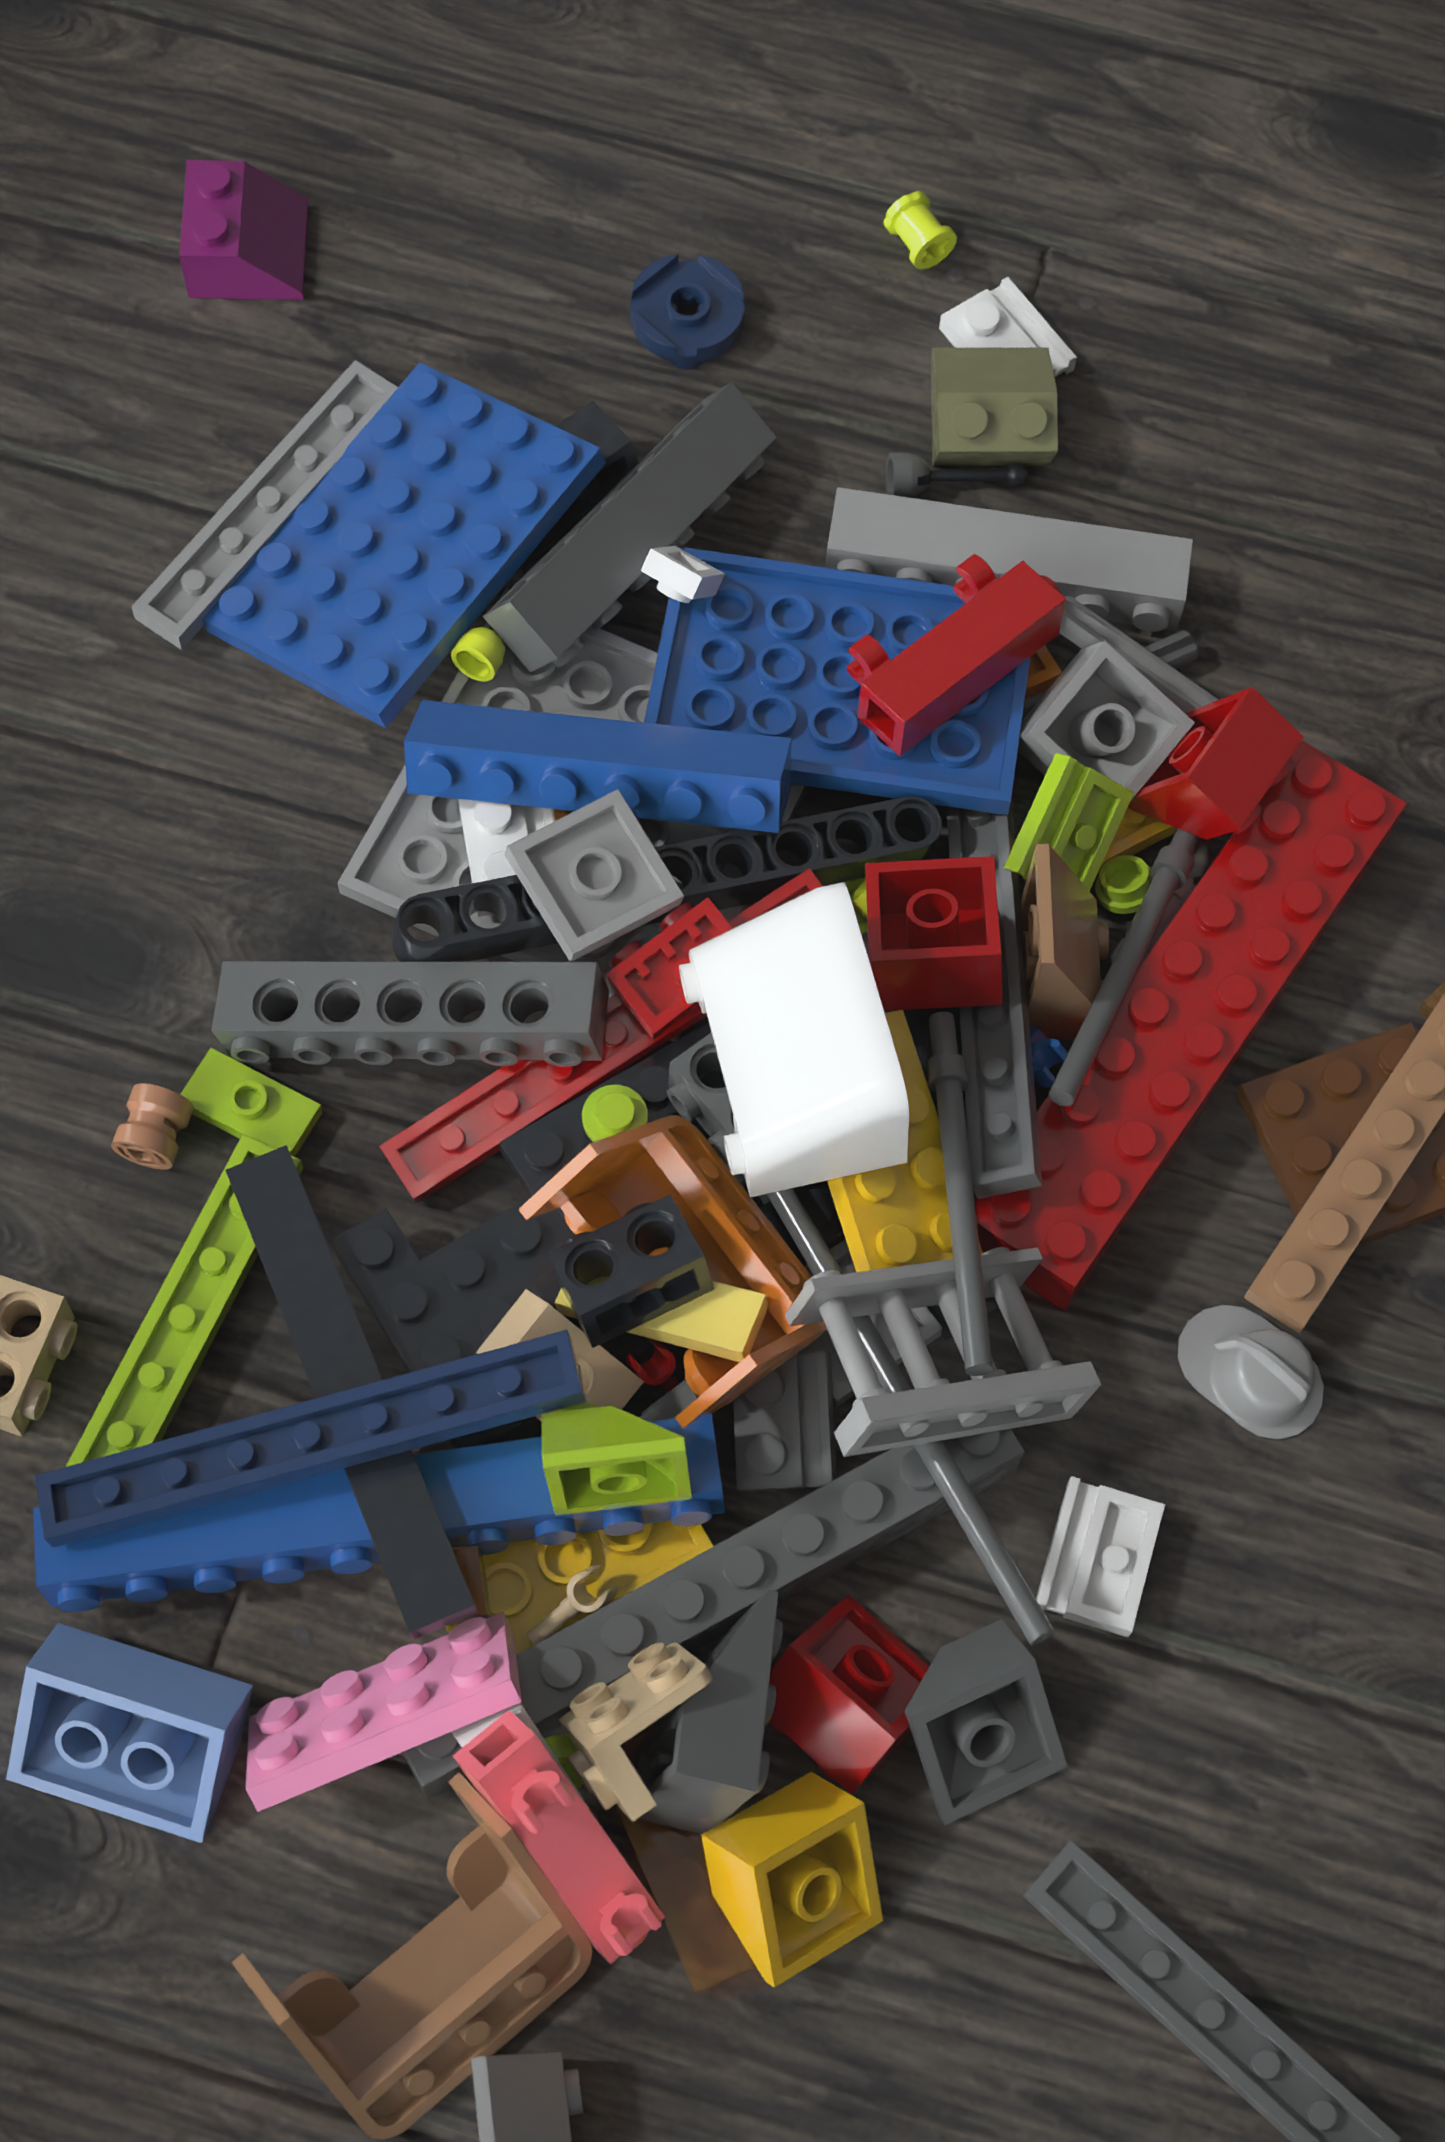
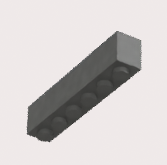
(646, 510)

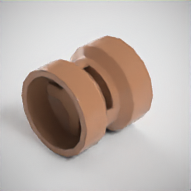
(152, 1126)

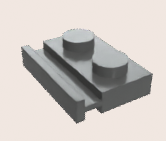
(787, 1427)

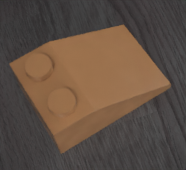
(1060, 946)

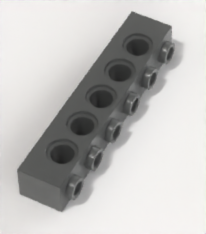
(260, 992)

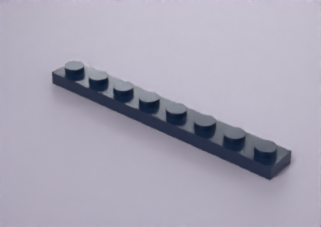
(309, 1438)

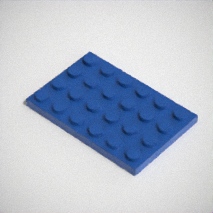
(404, 543)
(775, 661)

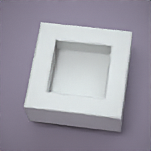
(681, 574)

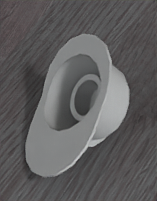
(1251, 1371)

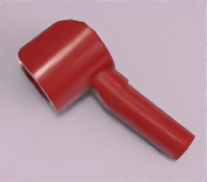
(657, 1369)

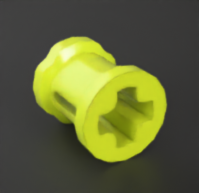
(920, 230)

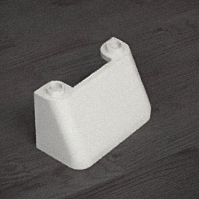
(801, 1045)

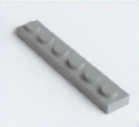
(260, 507)

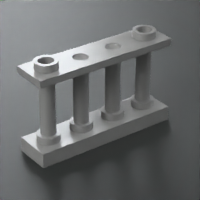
(935, 1406)

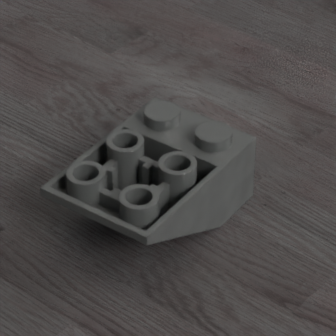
(708, 1749)

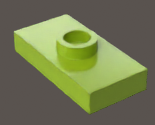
(250, 1103)

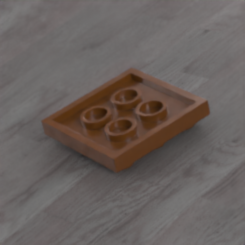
(1313, 1109)

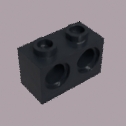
(637, 1283)

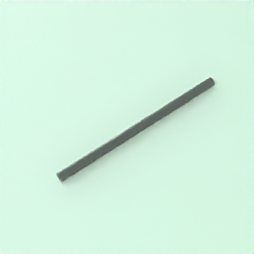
(933, 1454)

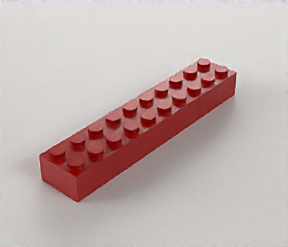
(1191, 1016)

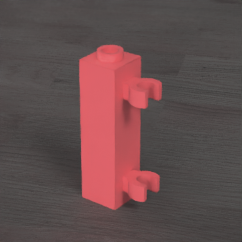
(561, 1835)

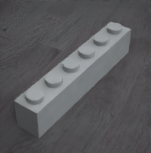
(1107, 569)

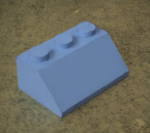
(127, 1731)

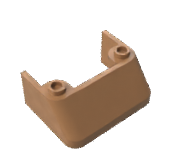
(445, 1993)

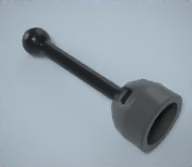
(910, 475)

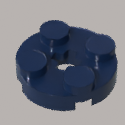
(680, 337)

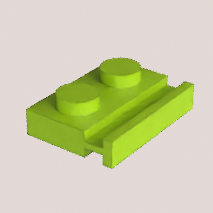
(1074, 814)

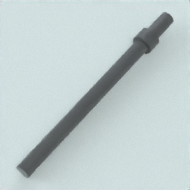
(1168, 874)
(947, 1080)

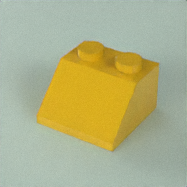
(795, 1875)

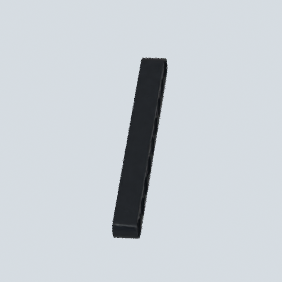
(689, 861)

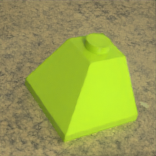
(610, 1460)

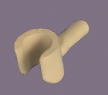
(577, 1601)

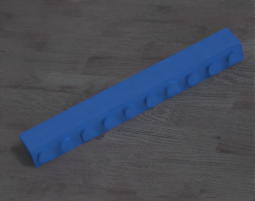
(277, 1534)

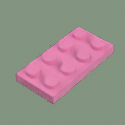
(381, 1710)

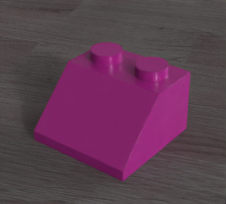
(241, 233)

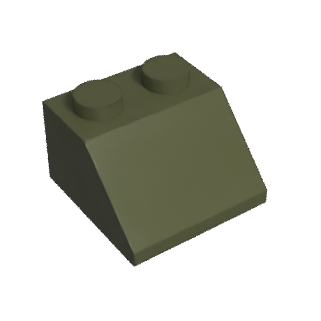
(993, 406)

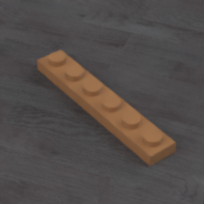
(1356, 1182)

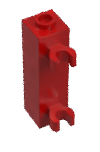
(960, 656)

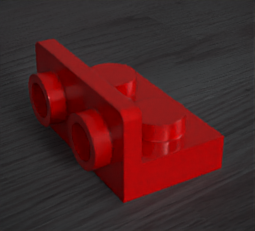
(649, 974)

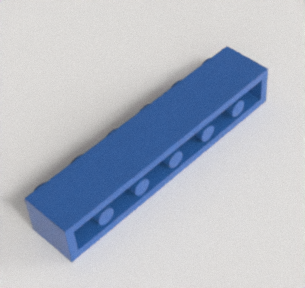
(579, 759)

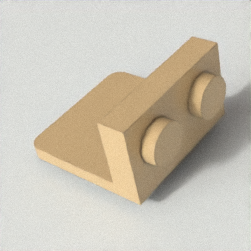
(612, 1714)

